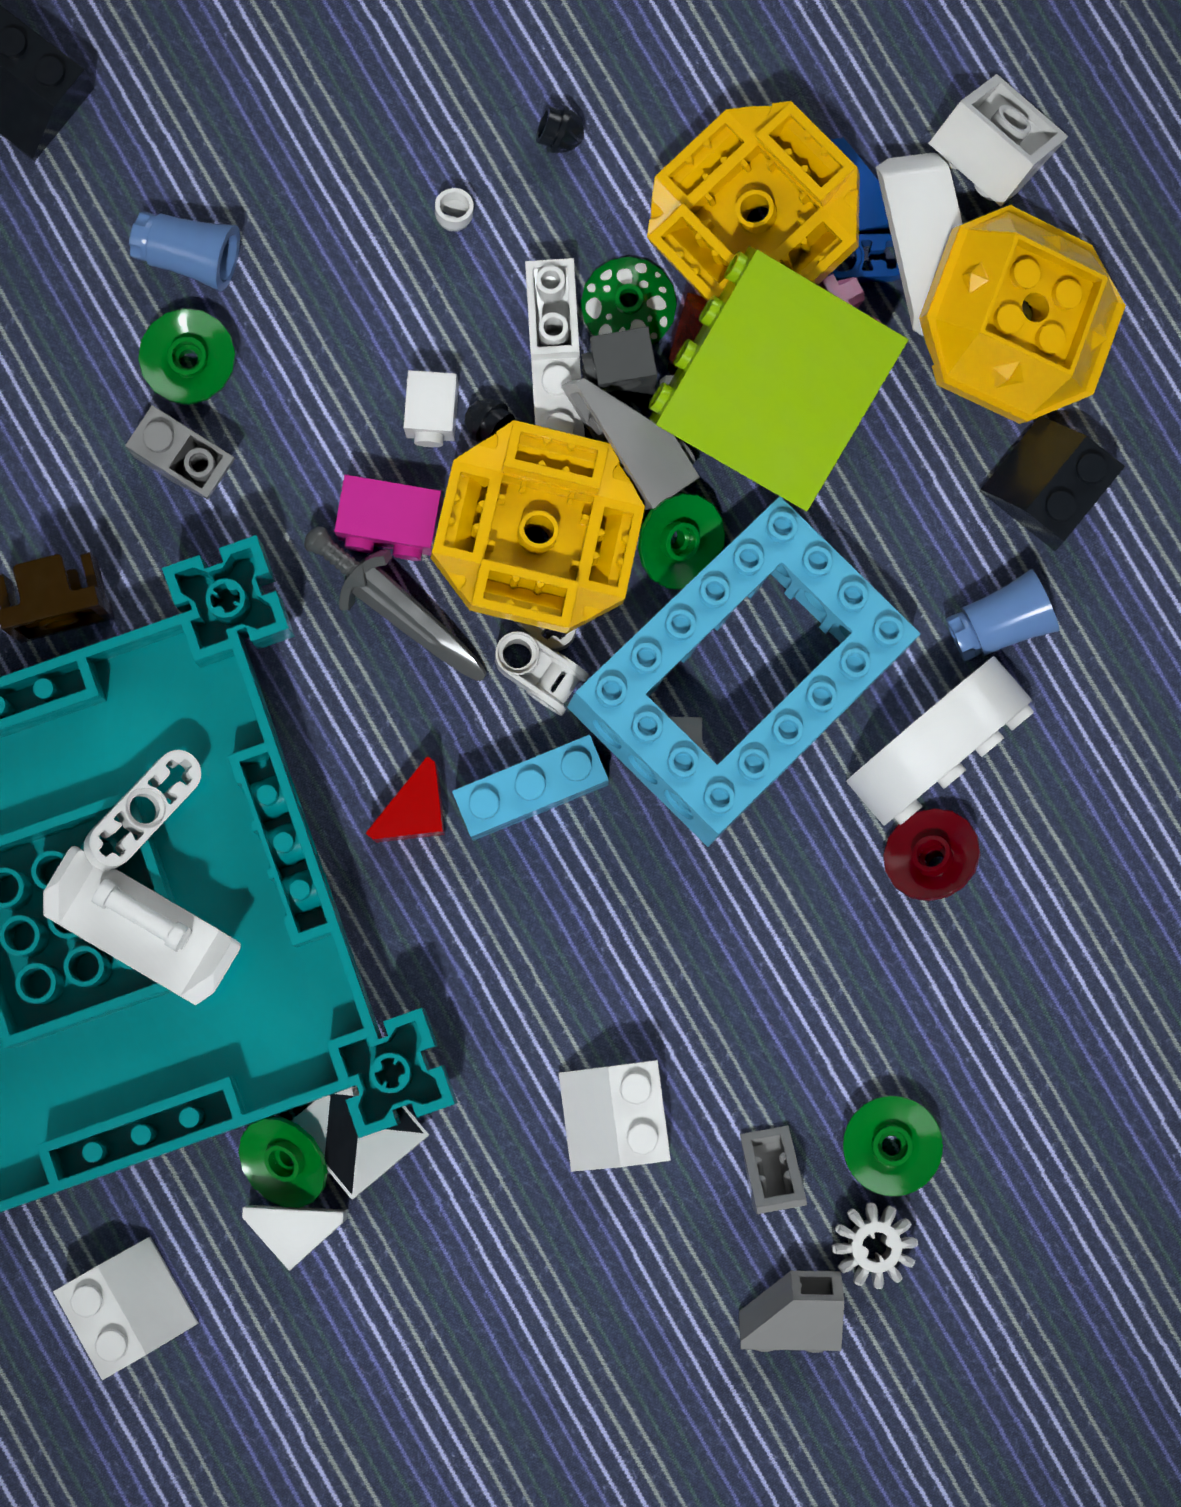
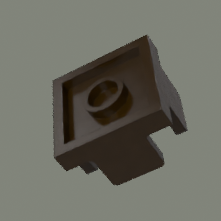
(52, 598)

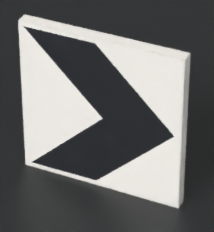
(351, 1159)

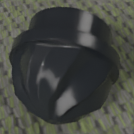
(560, 129)
(486, 418)

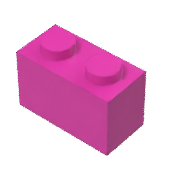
(388, 517)

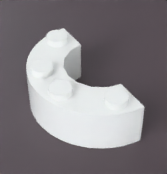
(940, 740)

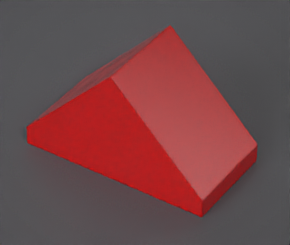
(414, 810)

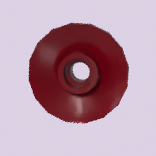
(924, 837)

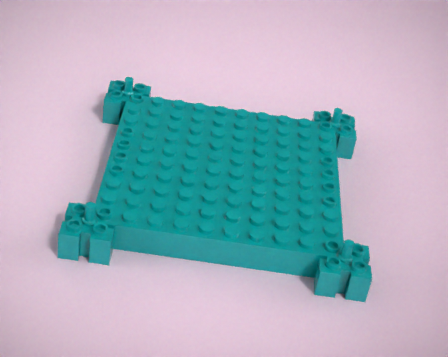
(92, 1051)

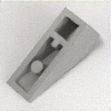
(648, 454)

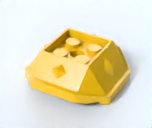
(749, 162)
(978, 325)
(547, 482)

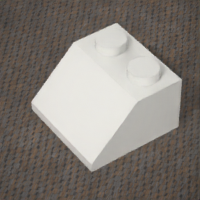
(997, 140)
(614, 1116)
(125, 1307)

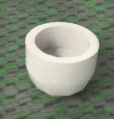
(455, 203)

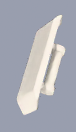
(920, 217)
(139, 927)

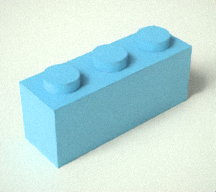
(531, 787)

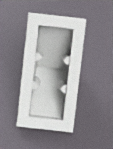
(292, 1231)

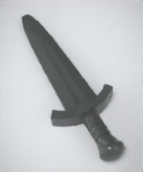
(393, 602)

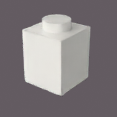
(431, 407)

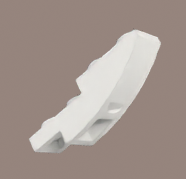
(553, 342)

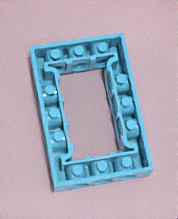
(659, 753)

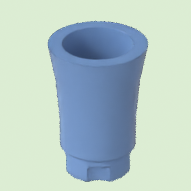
(187, 247)
(1003, 618)

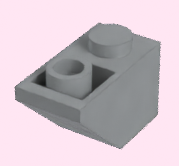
(179, 453)
(796, 1314)

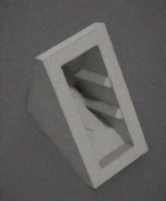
(772, 1170)

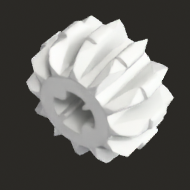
(890, 1238)

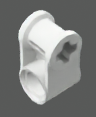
(541, 671)

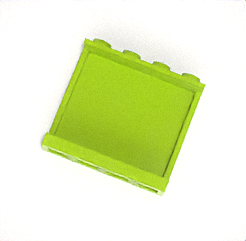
(776, 377)

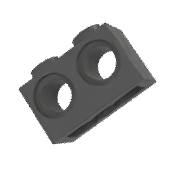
(622, 364)

